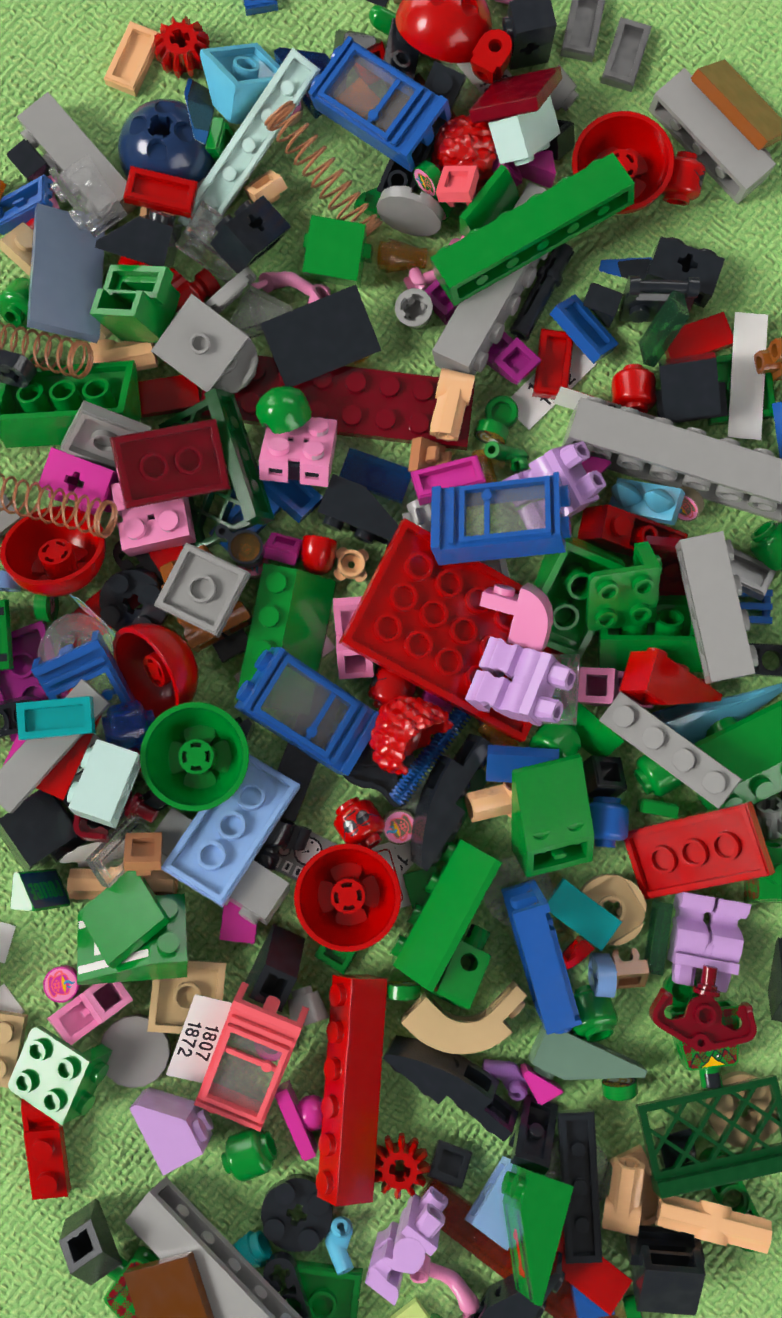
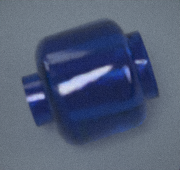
(127, 724)

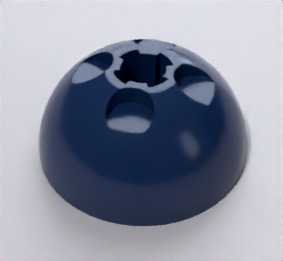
(162, 140)

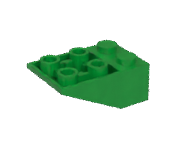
(551, 816)

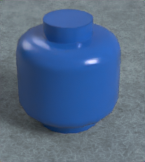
(609, 821)

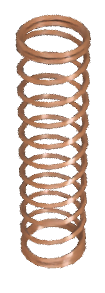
(280, 114)
(72, 350)
(96, 525)

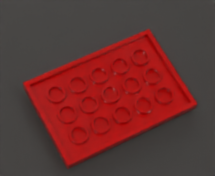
(429, 622)

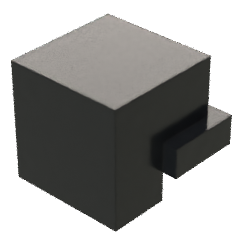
(691, 389)
(39, 831)
(666, 1270)

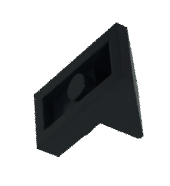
(534, 1135)

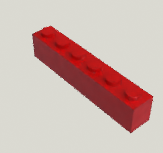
(351, 1089)

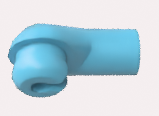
(337, 1244)

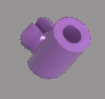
(510, 1076)

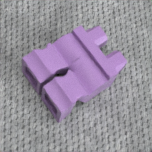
(567, 461)
(532, 684)
(701, 944)
(404, 1244)

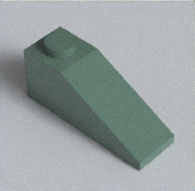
(578, 1059)

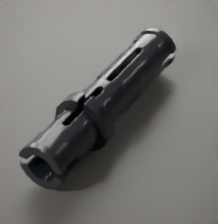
(548, 278)

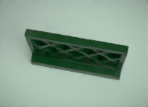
(240, 465)
(715, 1169)

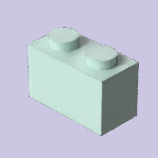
(525, 134)
(104, 783)

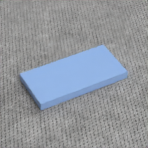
(229, 836)

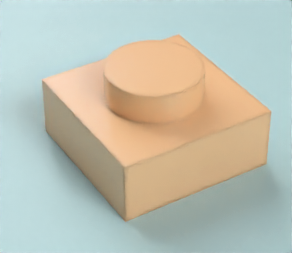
(267, 185)

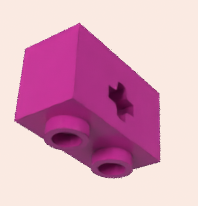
(64, 472)

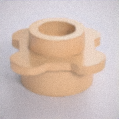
(346, 556)

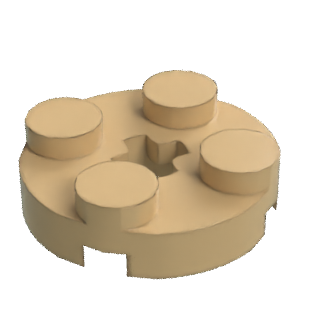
(630, 900)
(728, 1105)

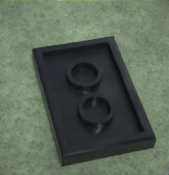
(320, 336)

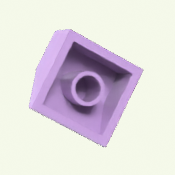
(171, 1127)

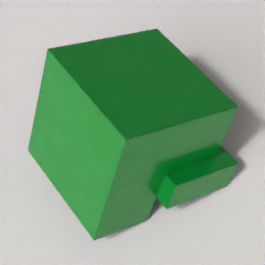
(336, 251)
(136, 302)

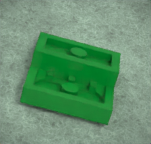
(493, 199)

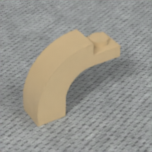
(464, 1033)

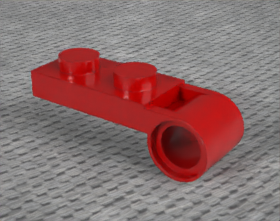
(45, 1154)

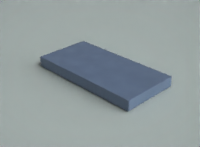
(63, 276)

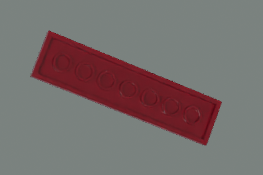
(362, 401)

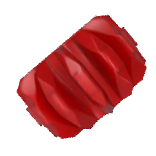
(180, 46)
(413, 1165)

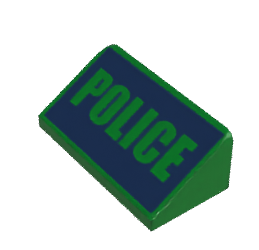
(38, 890)

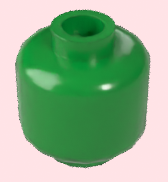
(15, 302)
(767, 544)
(557, 737)
(654, 778)
(596, 1015)
(249, 1154)

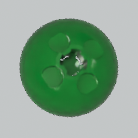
(180, 741)

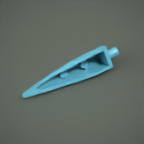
(695, 718)

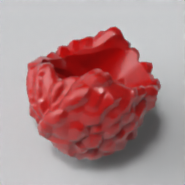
(465, 144)
(403, 728)

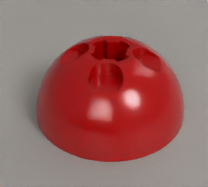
(444, 27)
(639, 147)
(50, 557)
(156, 666)
(333, 912)

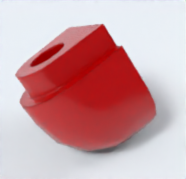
(491, 55)
(318, 554)

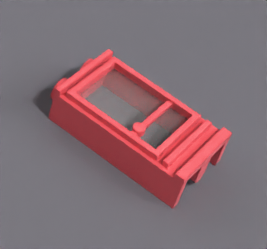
(249, 1061)

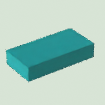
(55, 718)
(582, 914)

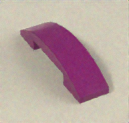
(507, 357)

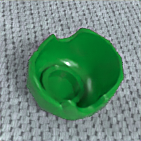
(283, 409)

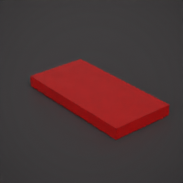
(699, 851)

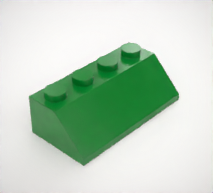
(50, 402)
(291, 614)
(669, 632)
(751, 752)
(445, 913)

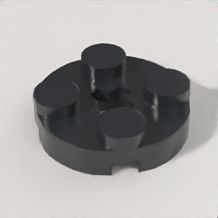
(122, 585)
(278, 1224)

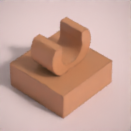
(427, 454)
(143, 852)
(630, 973)

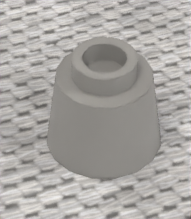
(564, 94)
(414, 308)
(309, 999)

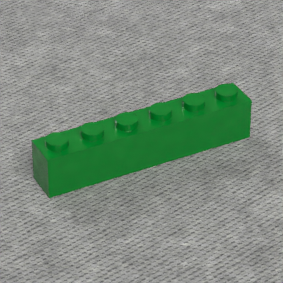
(533, 228)

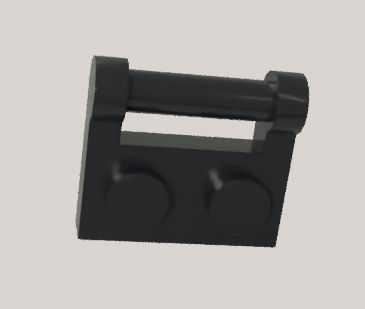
(645, 297)

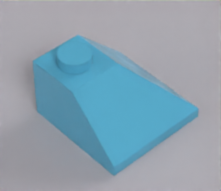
(237, 77)

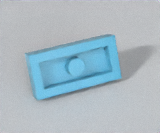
(648, 500)

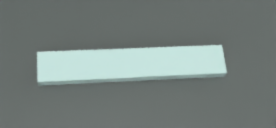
(252, 137)

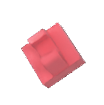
(457, 184)

